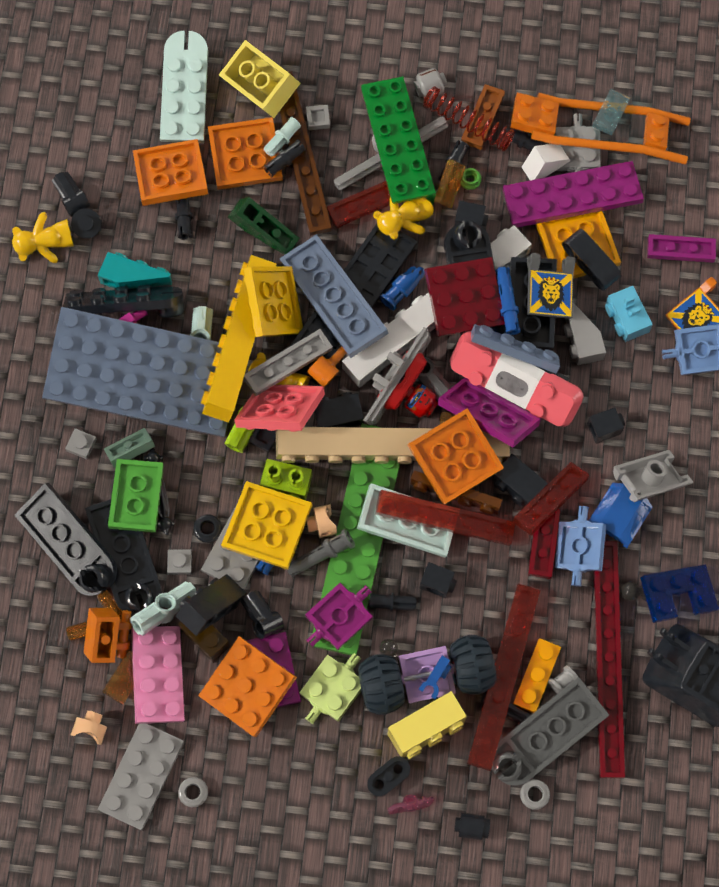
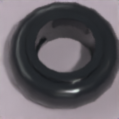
(207, 538)

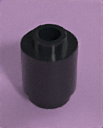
(472, 826)

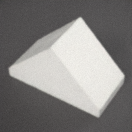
(544, 161)

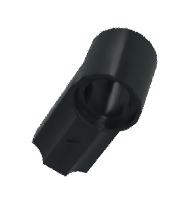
(72, 197)
(264, 620)

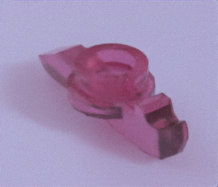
(410, 803)

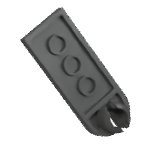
(548, 733)

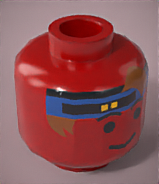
(420, 401)

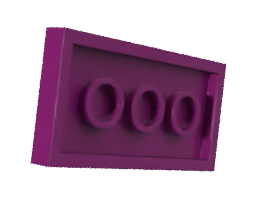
(490, 411)

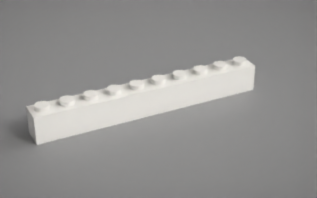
(410, 322)

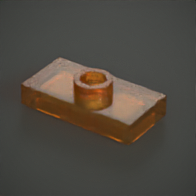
(450, 183)

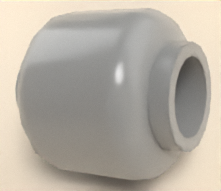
(427, 80)

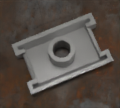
(650, 476)

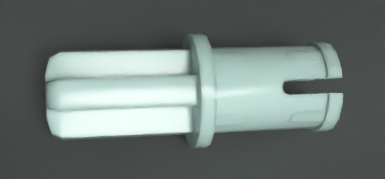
(282, 137)

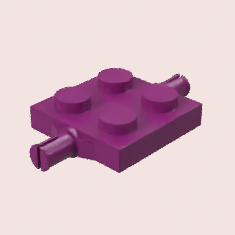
(338, 616)

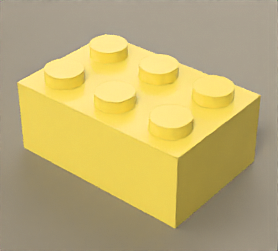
(259, 79)
(427, 726)

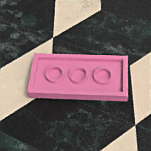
(158, 676)

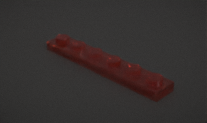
(445, 517)

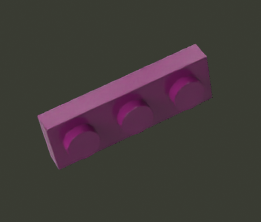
(681, 248)

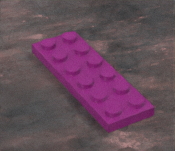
(573, 194)

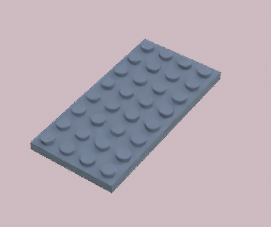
(131, 371)

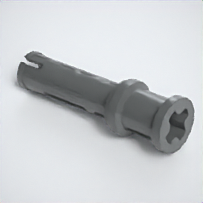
(329, 548)

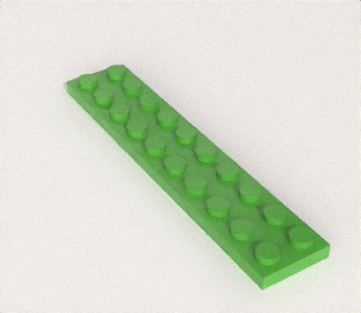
(358, 565)

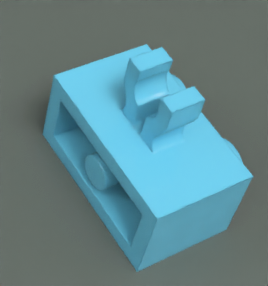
(628, 314)

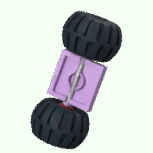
(383, 684)

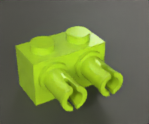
(287, 478)

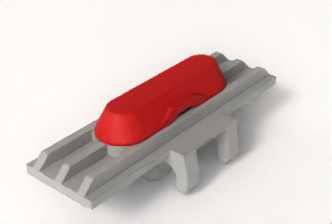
(391, 392)

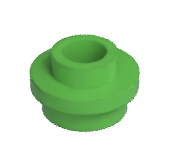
(471, 173)

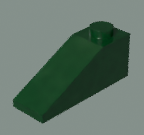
(262, 225)

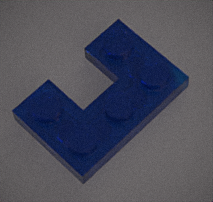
(663, 585)

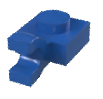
(440, 670)

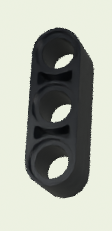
(591, 259)

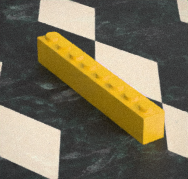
(235, 351)

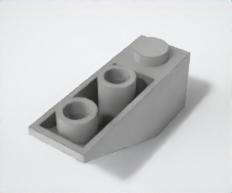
(585, 338)

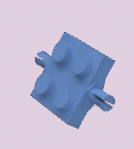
(696, 349)
(580, 546)

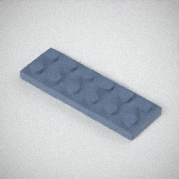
(334, 296)

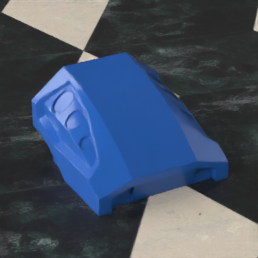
(621, 514)

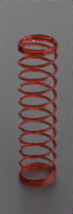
(503, 145)

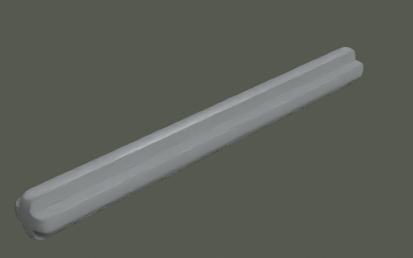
(375, 163)

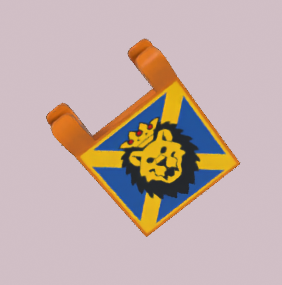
(696, 309)

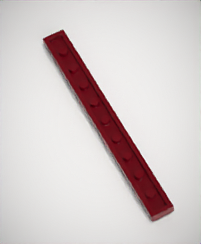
(609, 664)

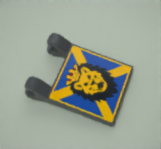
(550, 291)

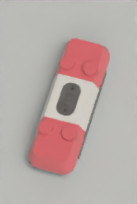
(522, 383)

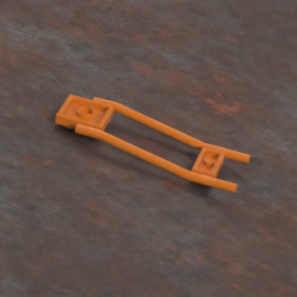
(540, 114)

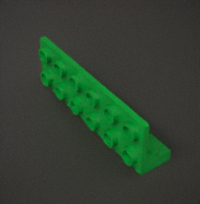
(398, 140)

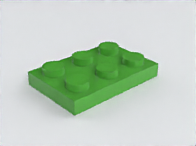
(136, 495)

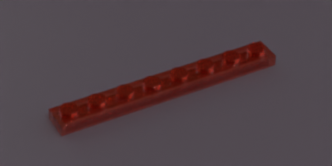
(507, 668)

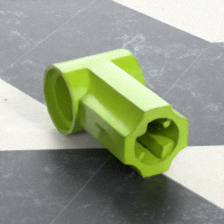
(238, 438)

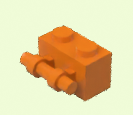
(102, 635)

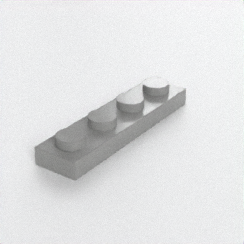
(287, 362)

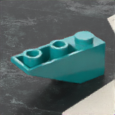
(121, 271)

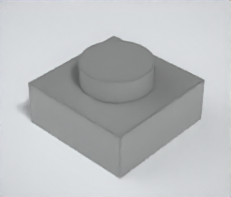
(318, 117)
(81, 443)
(179, 562)

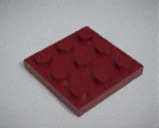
(464, 296)

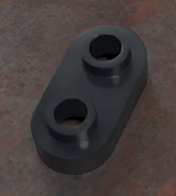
(388, 776)

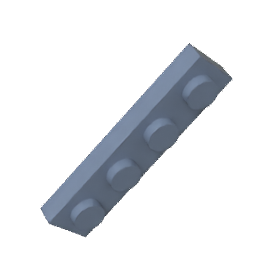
(509, 346)

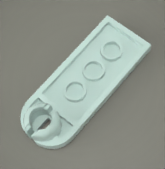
(184, 88)

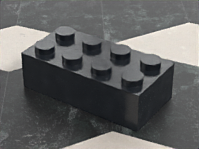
(534, 328)

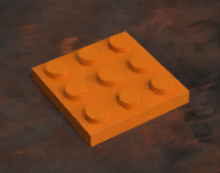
(240, 152)
(170, 172)
(455, 456)
(247, 686)

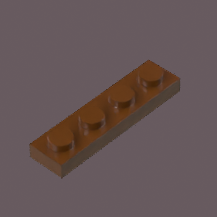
(486, 503)

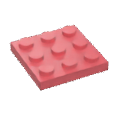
(280, 408)

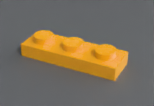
(537, 675)

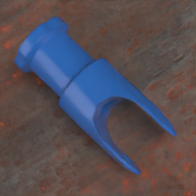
(402, 287)

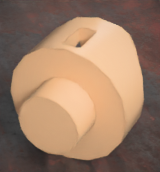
(321, 522)
(91, 726)

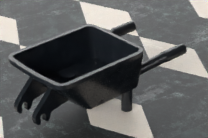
(686, 672)

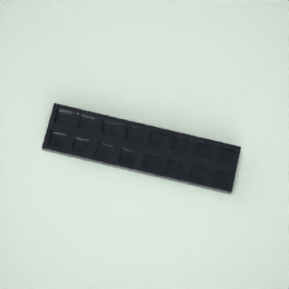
(371, 273)

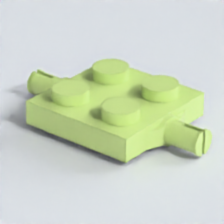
(332, 688)

